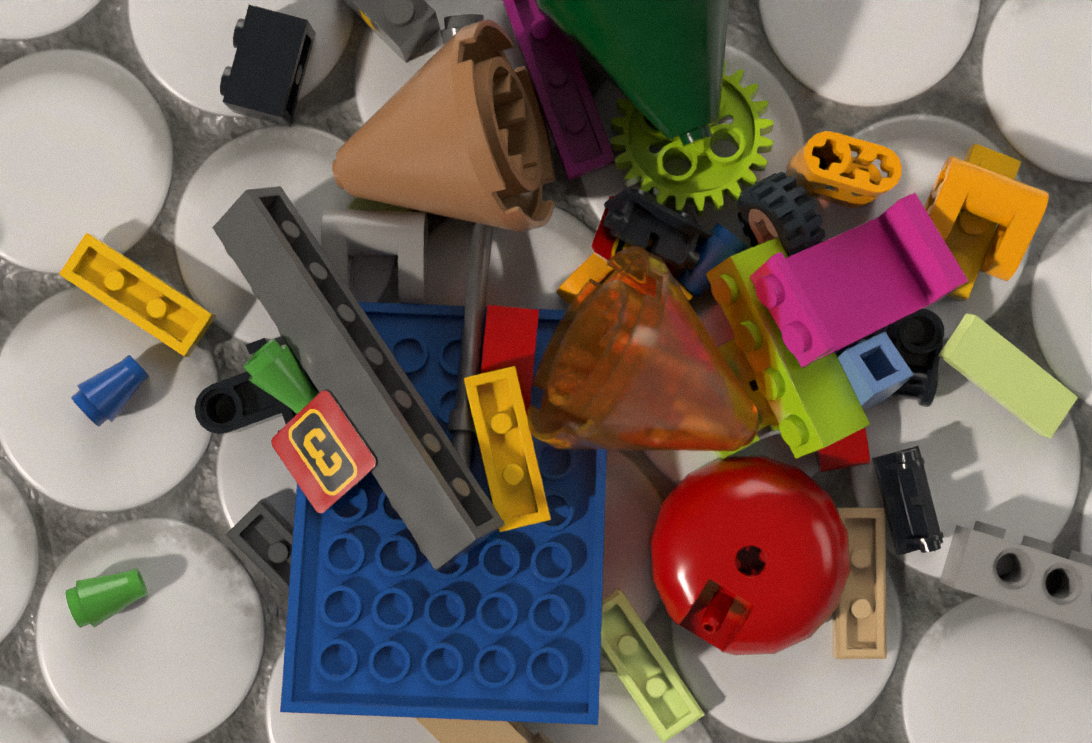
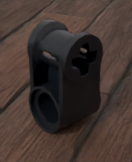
(920, 358)

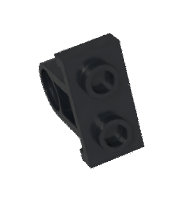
(252, 403)

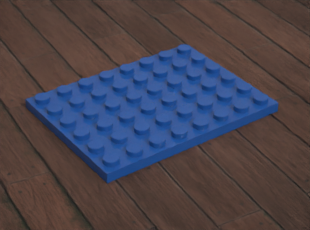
(479, 639)

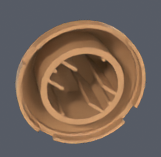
(458, 139)

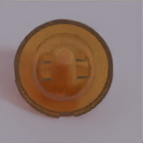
(638, 370)

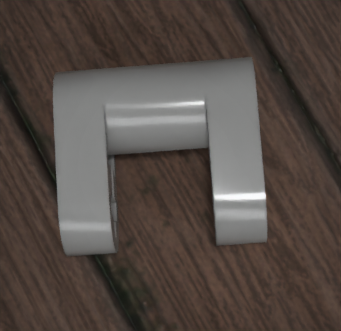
(380, 234)

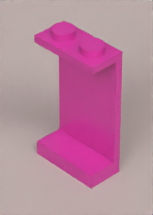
(858, 281)

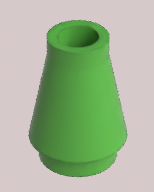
(280, 375)
(104, 596)

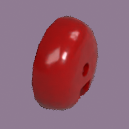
(749, 555)

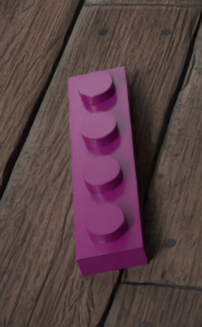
(560, 90)

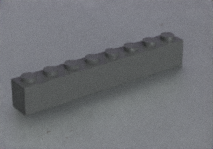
(352, 362)

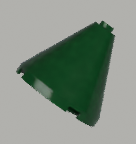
(655, 53)

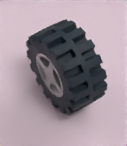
(780, 210)

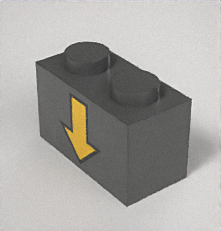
(399, 23)

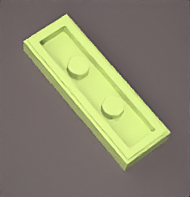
(1008, 375)
(645, 668)

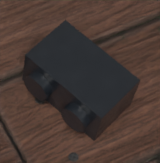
(267, 65)

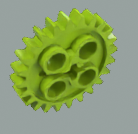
(709, 174)

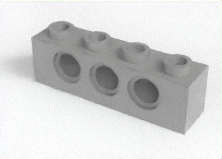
(973, 565)

